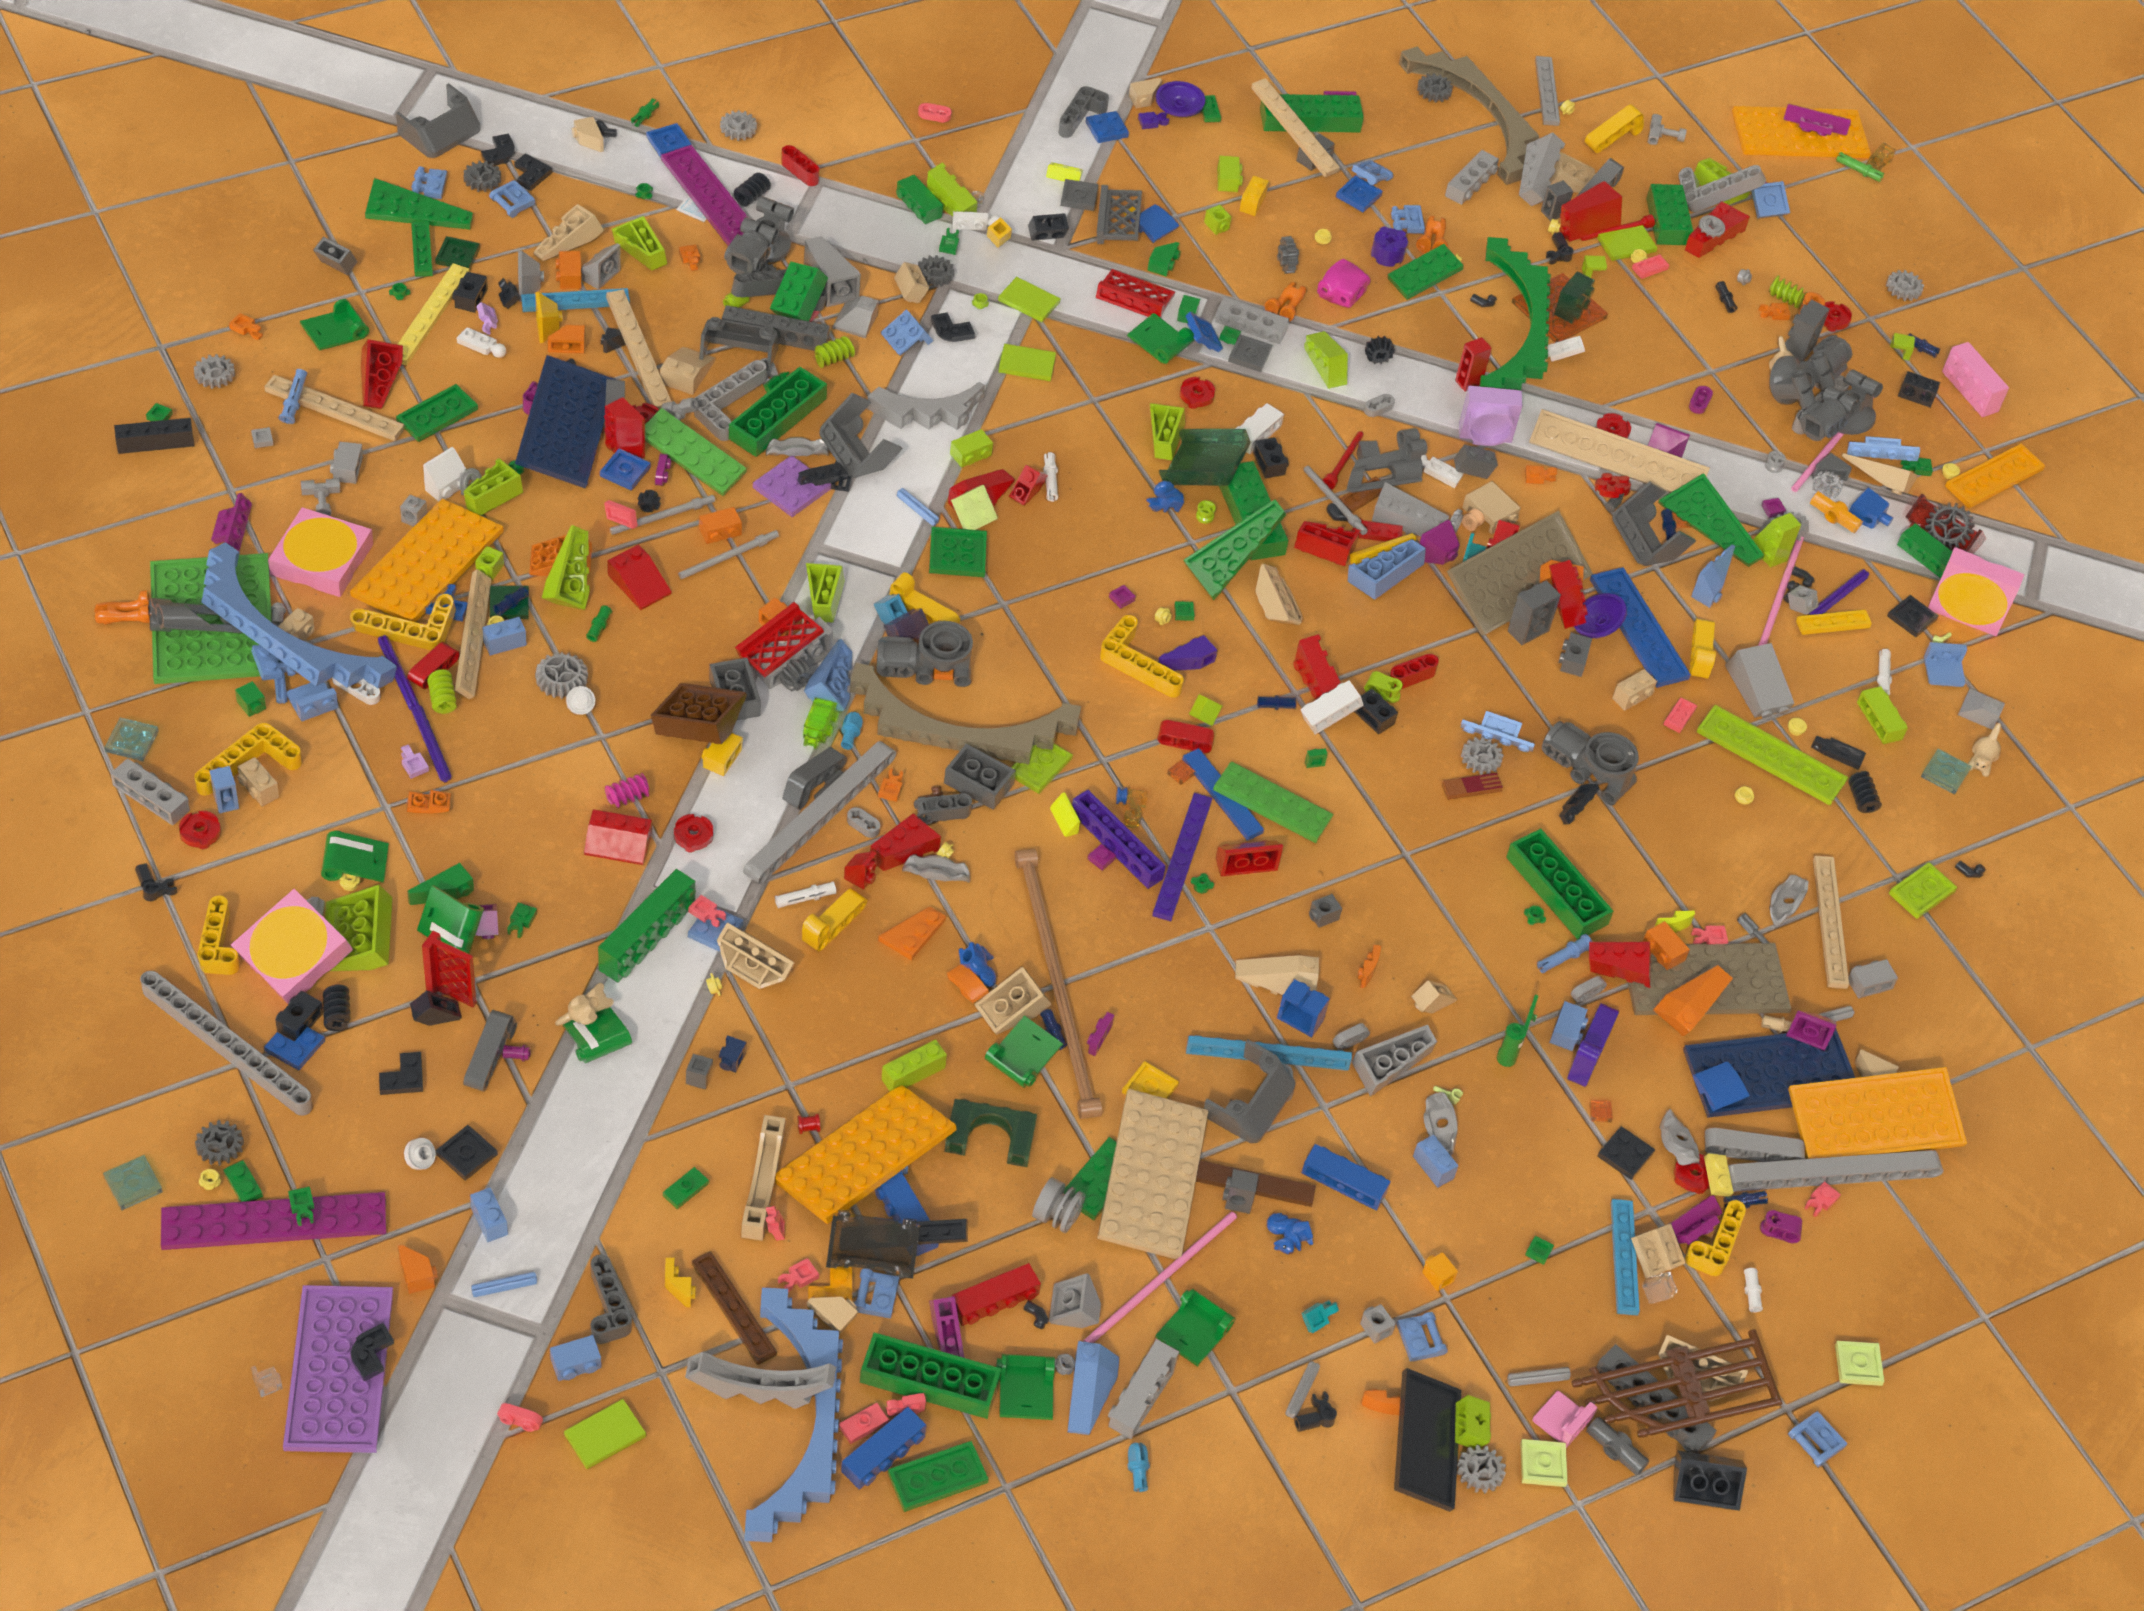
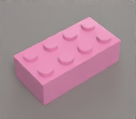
(1975, 379)

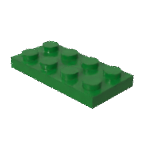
(1425, 271)
(437, 412)
(1094, 1179)
(937, 1476)

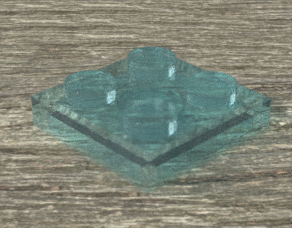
(131, 739)
(1946, 771)
(132, 1182)

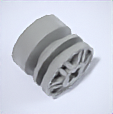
(1063, 1207)

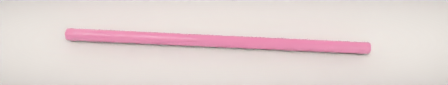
(1820, 457)
(1781, 591)
(1149, 1288)

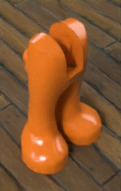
(1432, 227)
(1289, 293)
(124, 611)

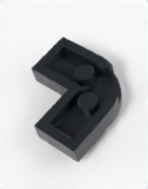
(502, 152)
(951, 332)
(364, 1351)

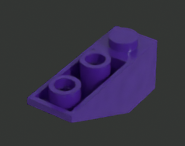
(1191, 656)

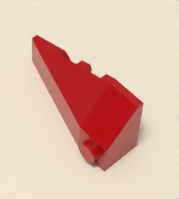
(378, 370)
(995, 483)

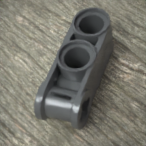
(943, 807)

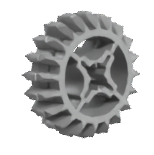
(560, 674)

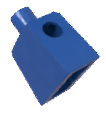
(1871, 509)

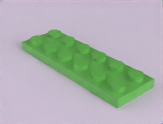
(693, 452)
(1273, 802)

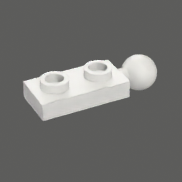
(972, 220)
(481, 343)
(1565, 348)
(1441, 471)

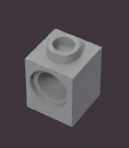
(413, 510)
(1803, 599)
(1377, 1331)

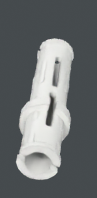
(1051, 480)
(1884, 678)
(813, 892)

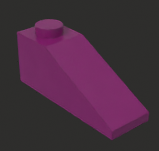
(946, 1325)

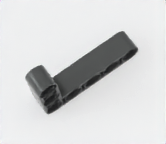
(764, 284)

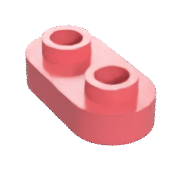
(934, 112)
(519, 1416)

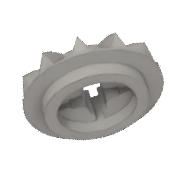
(1715, 223)
(468, 474)
(1456, 519)

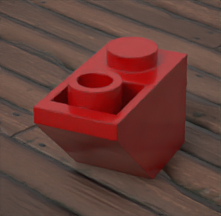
(1028, 484)
(861, 869)

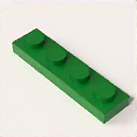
(421, 249)

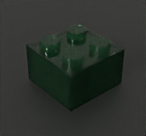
(1575, 297)

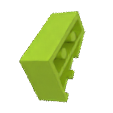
(1709, 171)
(949, 192)
(640, 242)
(1328, 358)
(1166, 425)
(493, 489)
(1778, 539)
(825, 589)

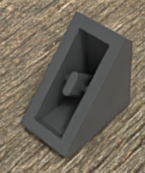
(1835, 464)

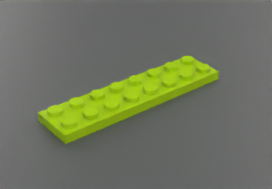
(1772, 754)

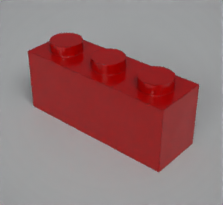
(1473, 363)

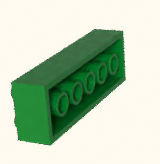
(1319, 113)
(777, 411)
(1246, 496)
(1559, 884)
(646, 926)
(939, 1375)

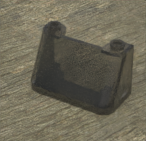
(873, 1243)

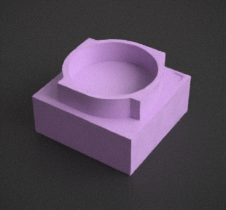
(1490, 415)

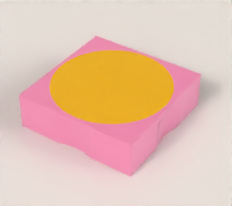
(320, 552)
(1975, 591)
(292, 946)

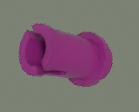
(517, 1052)

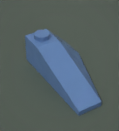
(1712, 579)
(831, 677)
(1092, 1381)

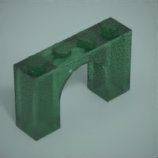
(1017, 1124)

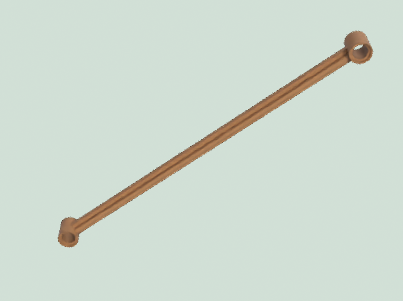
(1088, 1106)

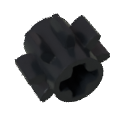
(649, 501)

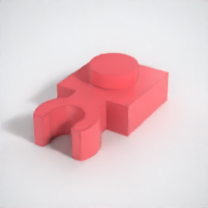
(706, 909)
(1710, 935)
(1823, 1198)
(775, 1223)
(800, 1274)
(914, 1402)

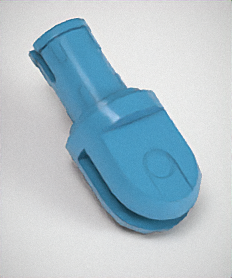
(851, 728)
(1138, 1465)

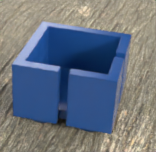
(1303, 1008)

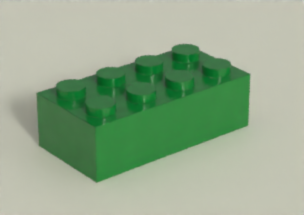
(1671, 214)

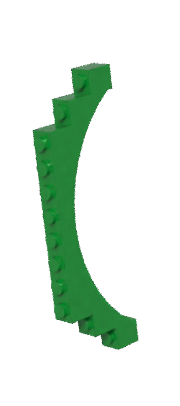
(1532, 283)

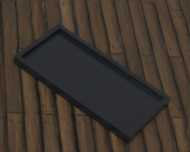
(1427, 1440)

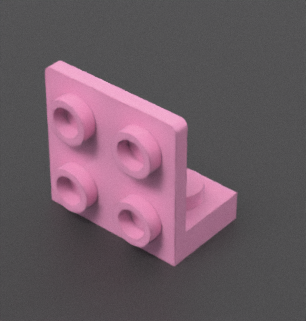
(1564, 1418)

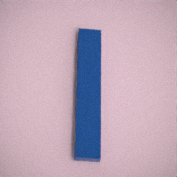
(1236, 812)

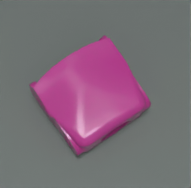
(1343, 283)

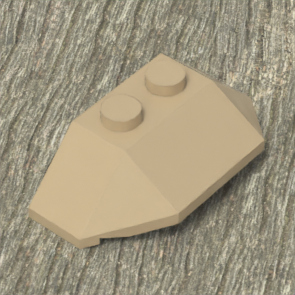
(1276, 597)
(752, 958)
(1703, 1364)

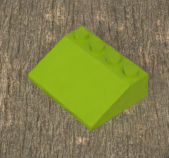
(365, 924)

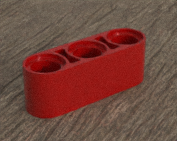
(800, 165)
(439, 658)
(1415, 670)
(1185, 736)

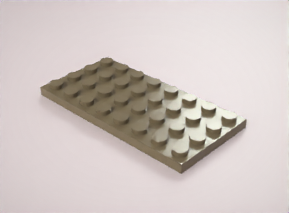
(1498, 574)
(1755, 986)

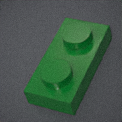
(242, 1182)

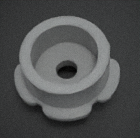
(1744, 276)
(1067, 1361)

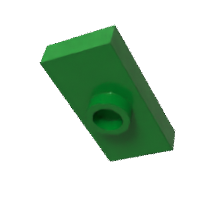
(1211, 111)
(685, 1188)

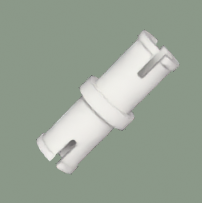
(1753, 1290)

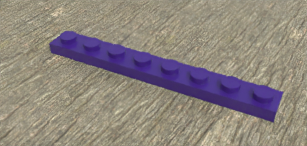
(1182, 857)

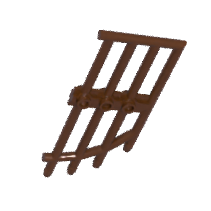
(1689, 1387)

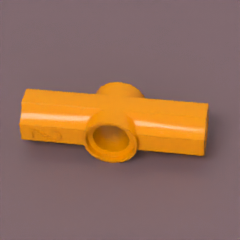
(1836, 512)

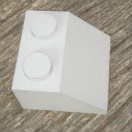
(442, 474)

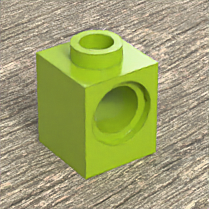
(1217, 219)
(490, 562)

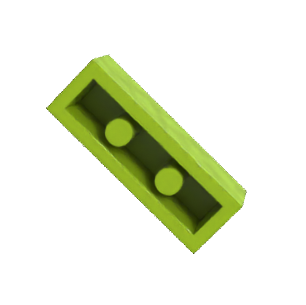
(1882, 715)
(914, 1066)

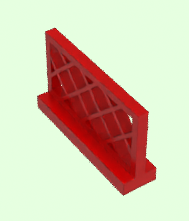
(1127, 298)
(772, 632)
(434, 970)

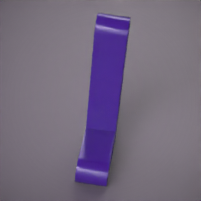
(1592, 1045)

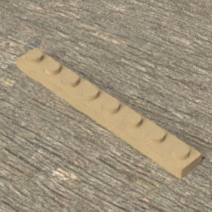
(1295, 127)
(638, 348)
(337, 409)
(473, 634)
(1830, 922)

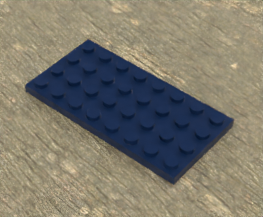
(564, 422)
(1769, 1068)

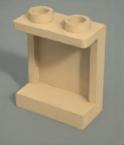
(1493, 504)

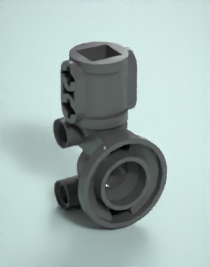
(761, 239)
(1795, 379)
(1845, 411)
(941, 646)
(1604, 755)

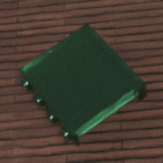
(1207, 457)

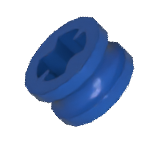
(1121, 795)

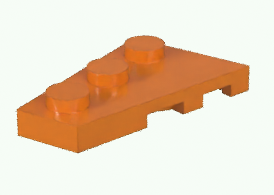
(913, 933)

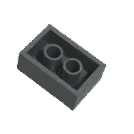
(1806, 329)
(1534, 612)
(737, 676)
(979, 776)

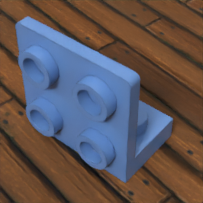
(905, 332)

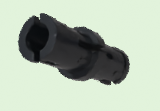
(1726, 297)

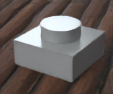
(262, 437)

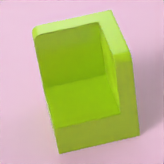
(1594, 263)
(1904, 343)
(1205, 710)

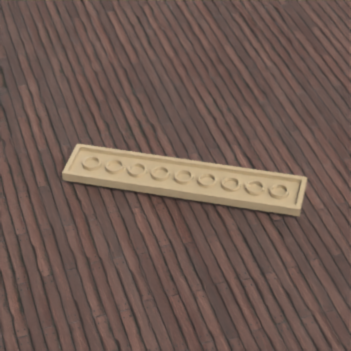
(1613, 452)

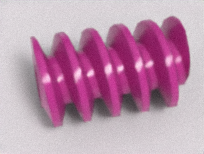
(627, 789)

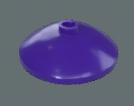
(1180, 99)
(1604, 615)

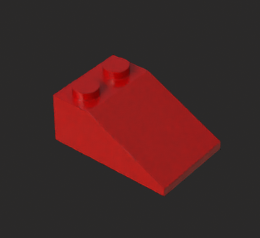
(638, 577)

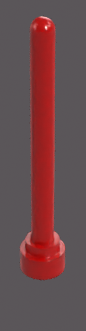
(1647, 221)
(1332, 478)

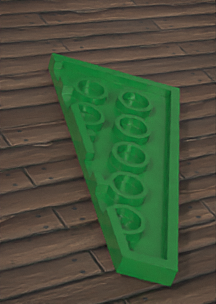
(398, 204)
(1710, 515)
(1224, 556)

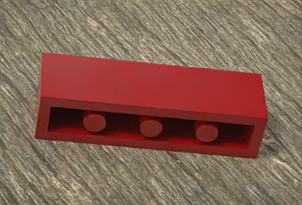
(996, 1294)

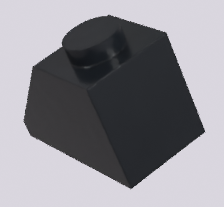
(434, 1009)

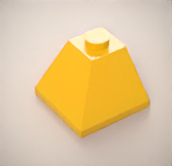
(546, 316)

